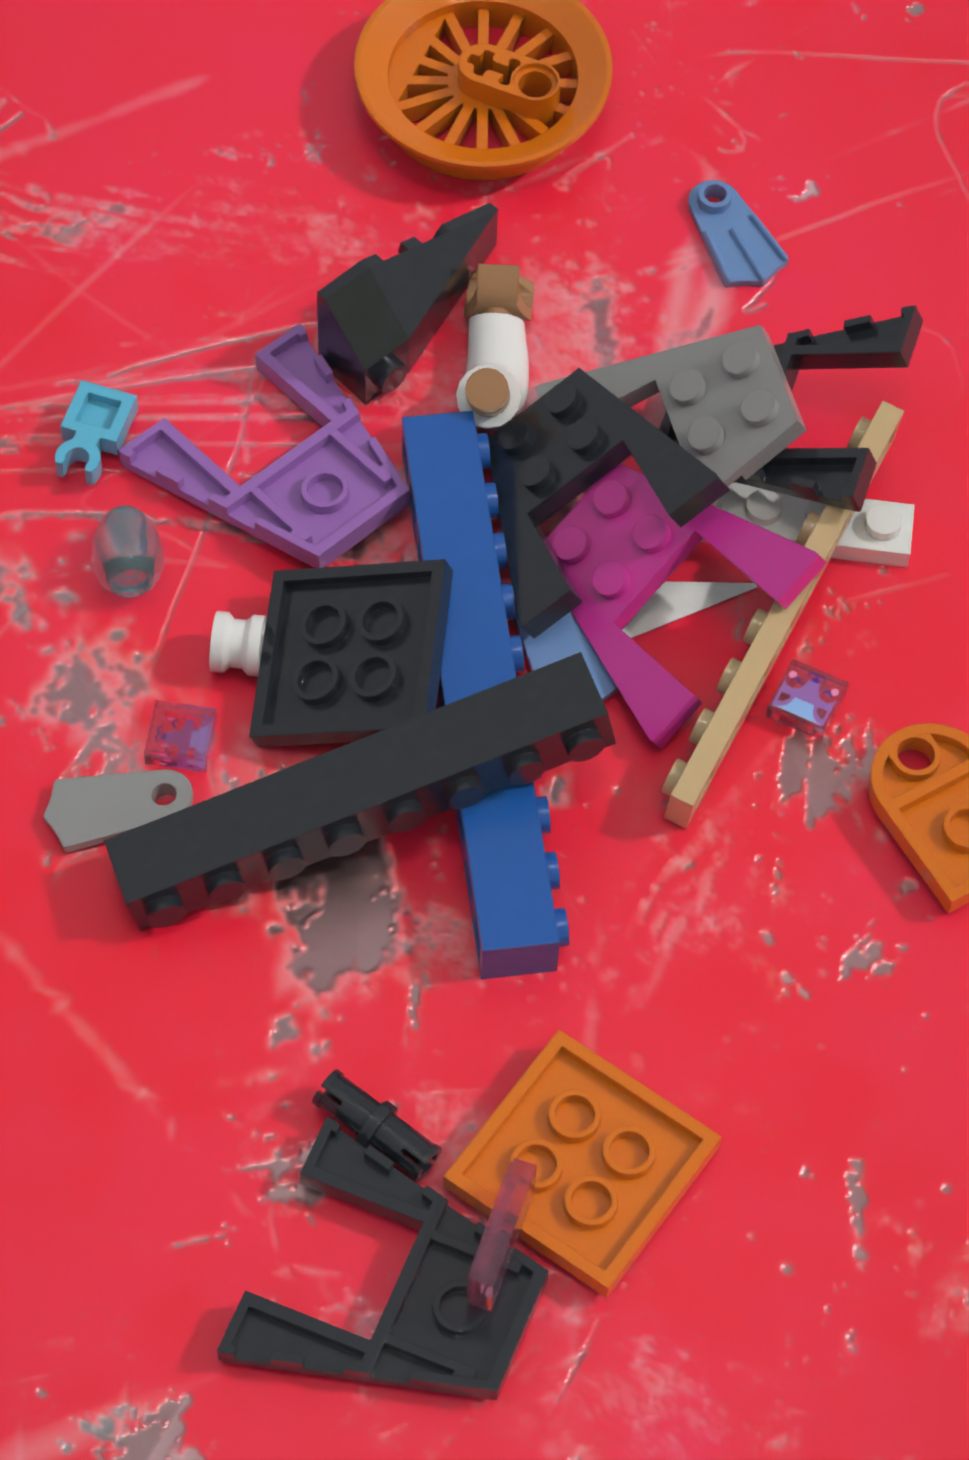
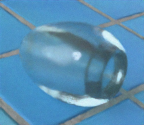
(127, 552)

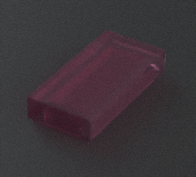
(501, 1234)

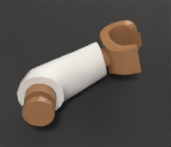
(497, 345)

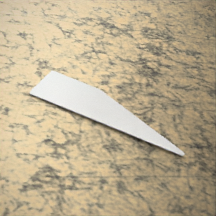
(679, 600)

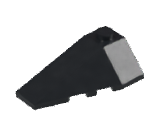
(387, 311)

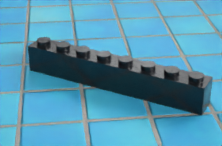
(360, 792)

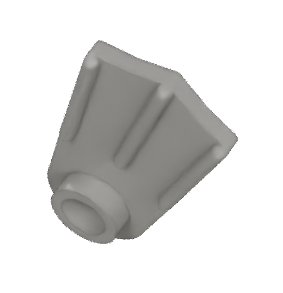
(103, 806)

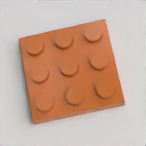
(604, 1156)

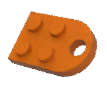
(928, 806)

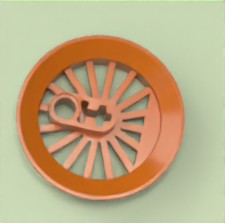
(413, 76)

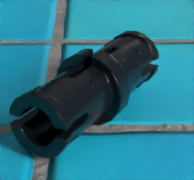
(377, 1125)

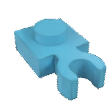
(94, 423)

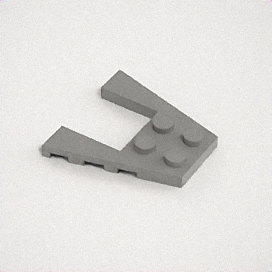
(720, 395)

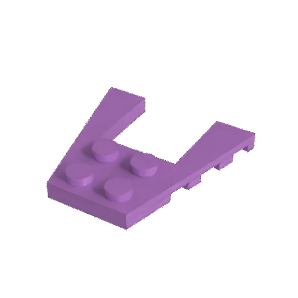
(310, 499)

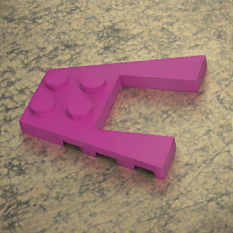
(620, 552)

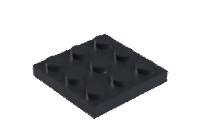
(350, 651)

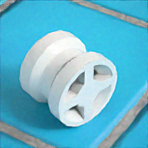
(236, 643)

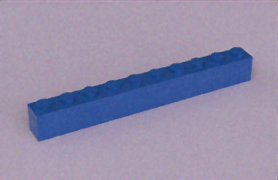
(501, 834)

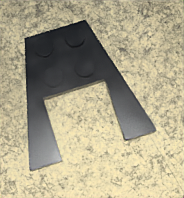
(558, 453)
(833, 474)
(428, 1328)

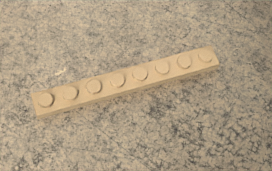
(767, 636)

